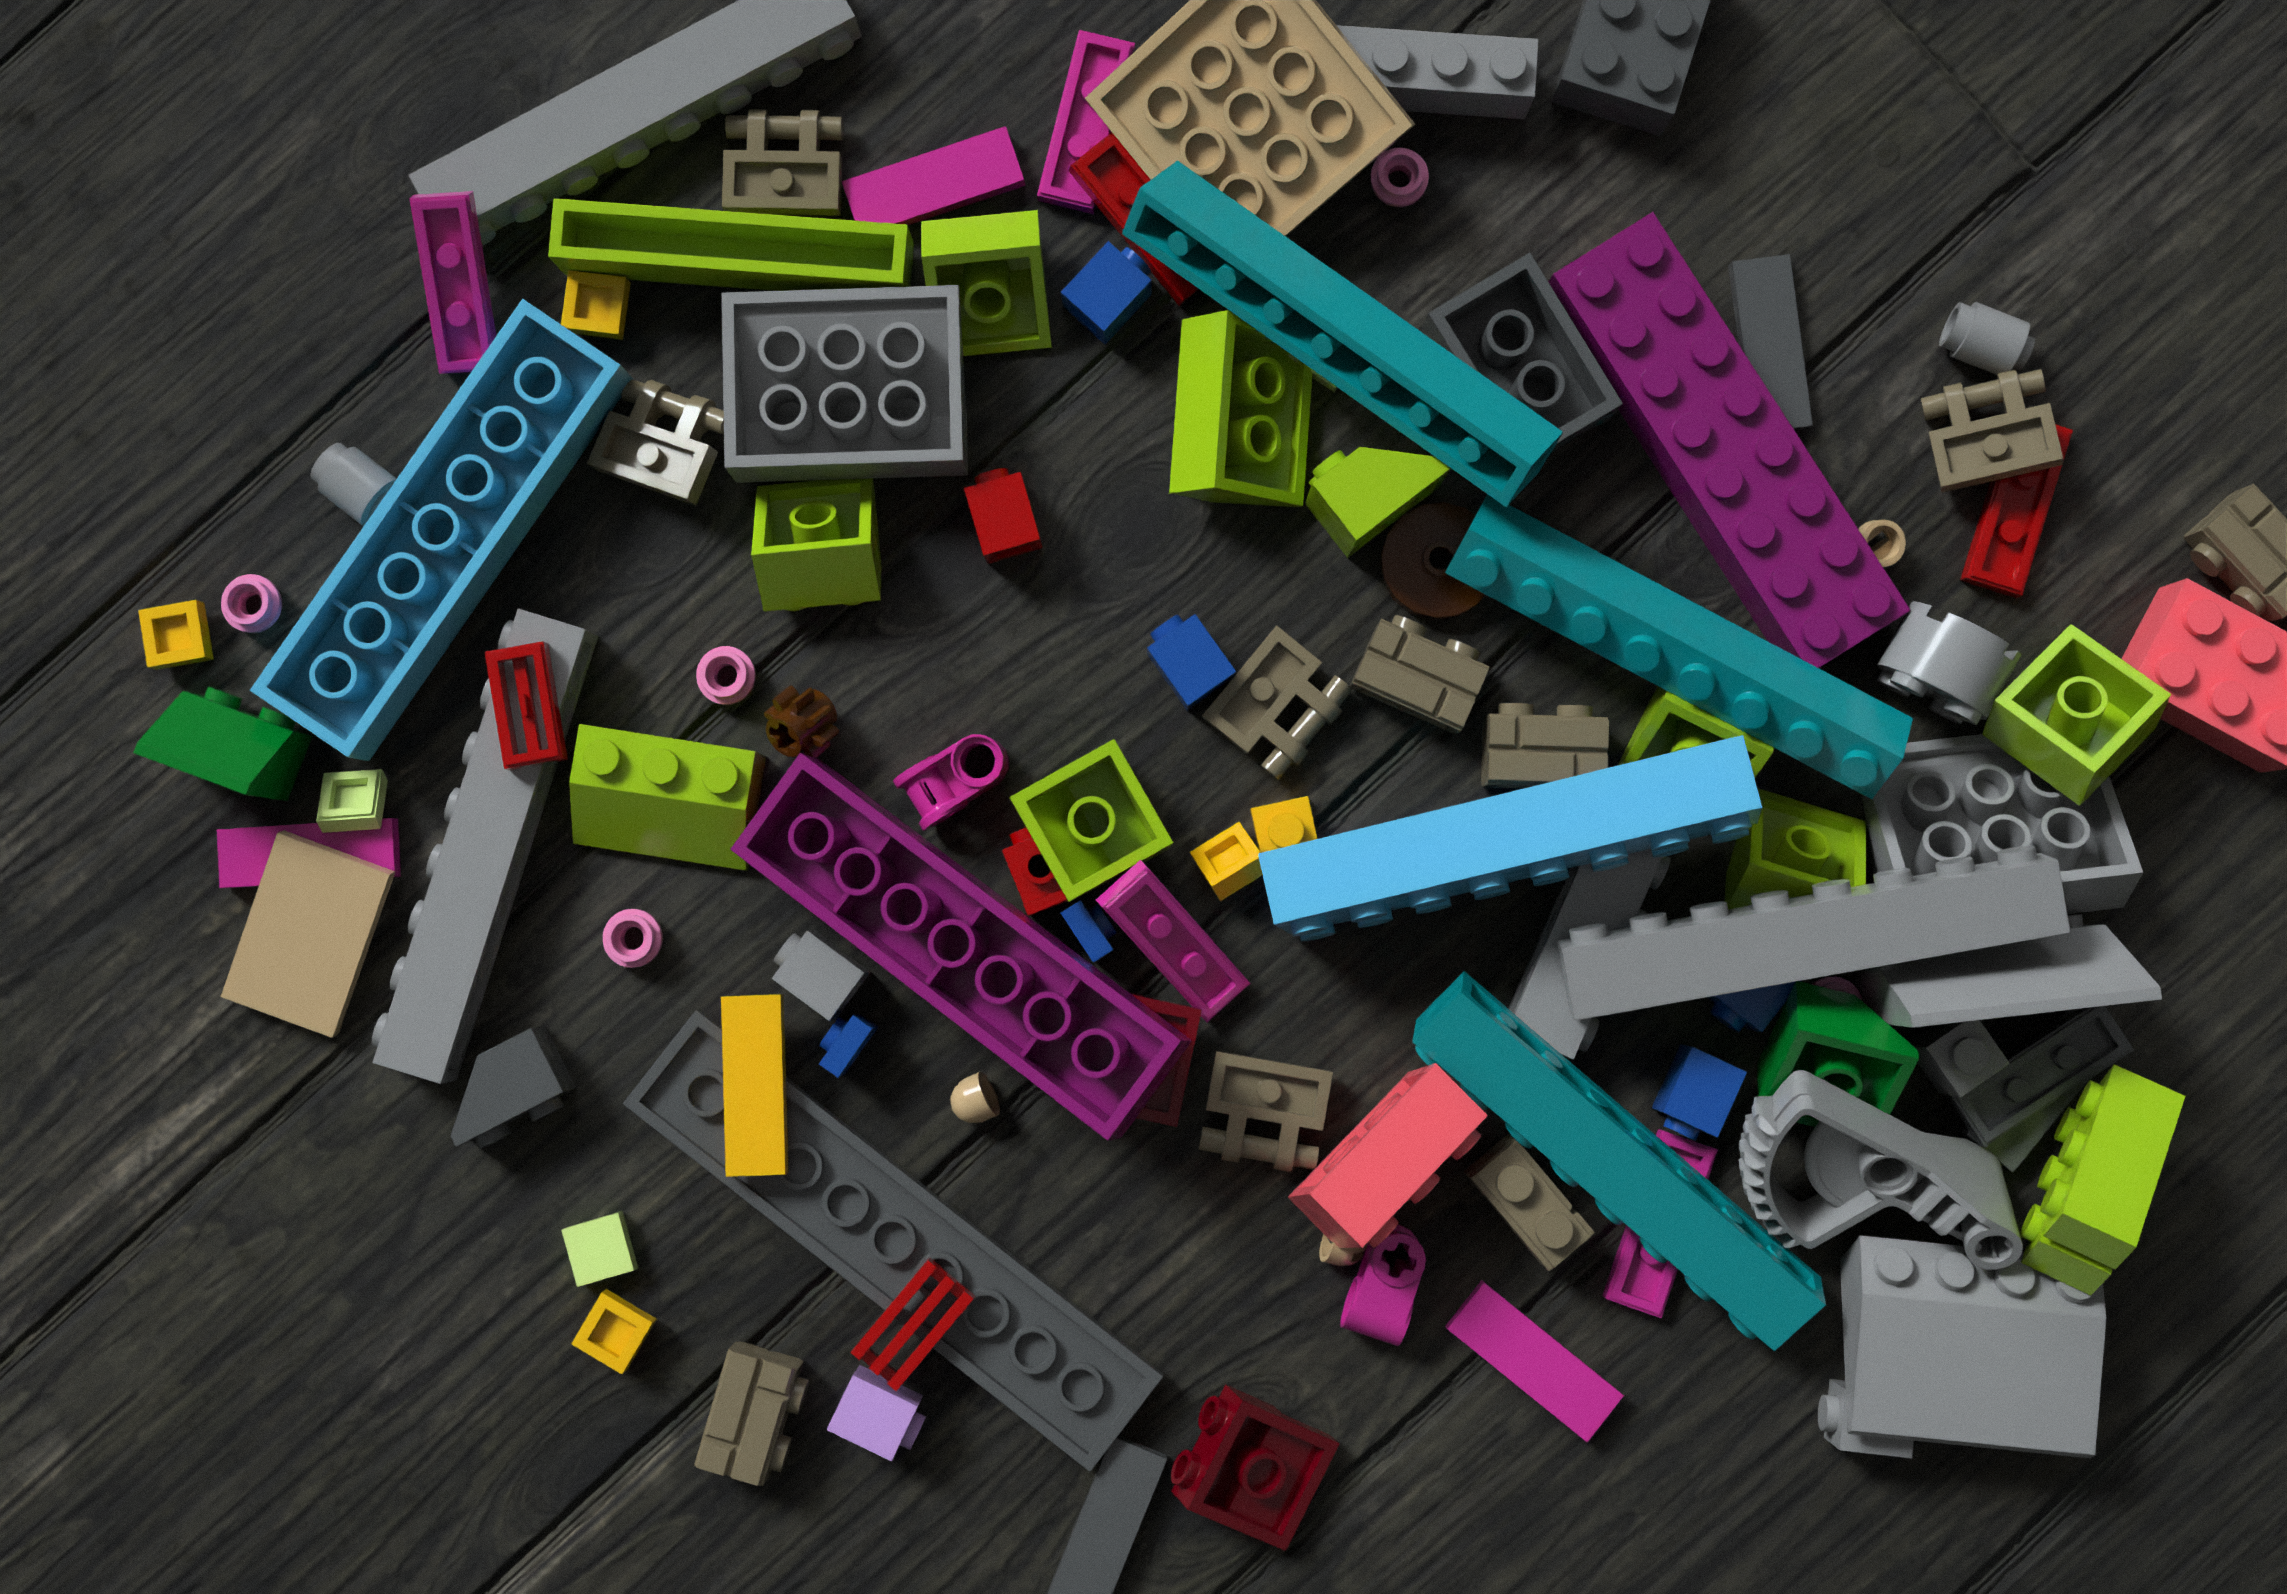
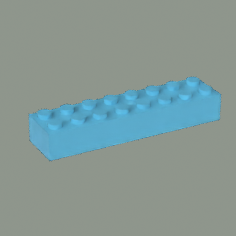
(442, 533)
(1513, 838)

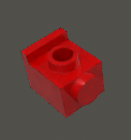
(1035, 892)

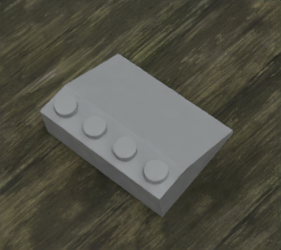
(844, 384)
(1977, 799)
(2009, 980)
(1968, 1350)

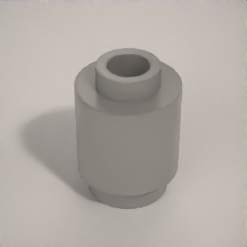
(1987, 338)
(351, 480)

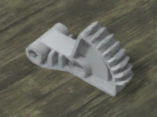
(1870, 1162)

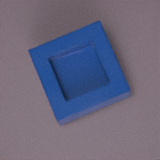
(1090, 928)
(845, 1043)

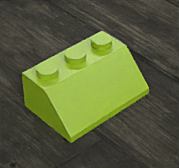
(1239, 416)
(662, 795)

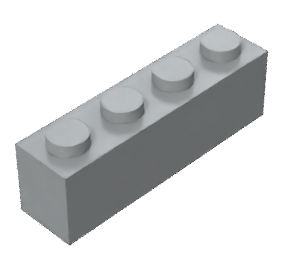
(1451, 70)
(1584, 899)

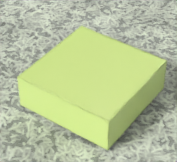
(352, 800)
(599, 1248)

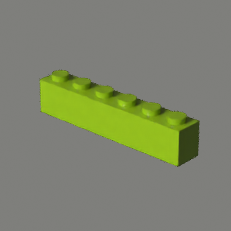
(728, 247)

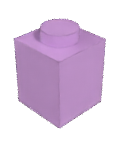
(877, 1415)

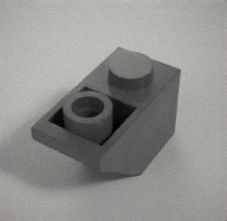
(508, 1083)

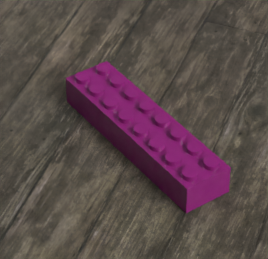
(1726, 447)
(961, 946)

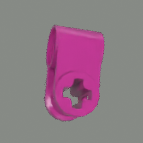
(950, 780)
(1382, 1295)

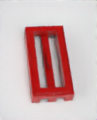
(549, 703)
(880, 1363)

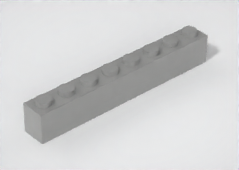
(638, 106)
(476, 869)
(1813, 934)

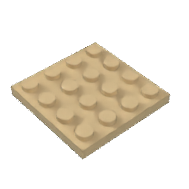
(1254, 103)

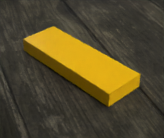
(754, 1085)

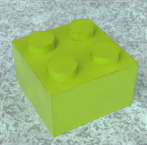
(2075, 714)

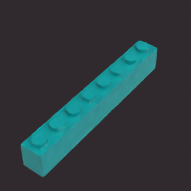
(1341, 332)
(1682, 647)
(1618, 1163)

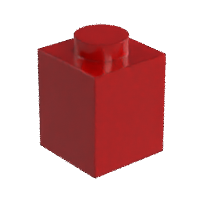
(1002, 515)

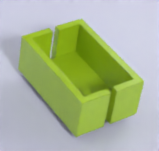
(2101, 1179)

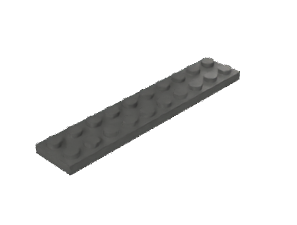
(883, 1225)

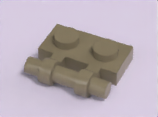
(783, 180)
(1997, 445)
(655, 457)
(1264, 689)
(1266, 1092)

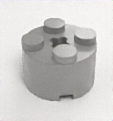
(1949, 662)

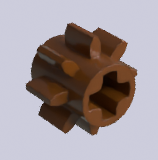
(801, 722)

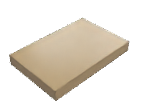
(307, 934)

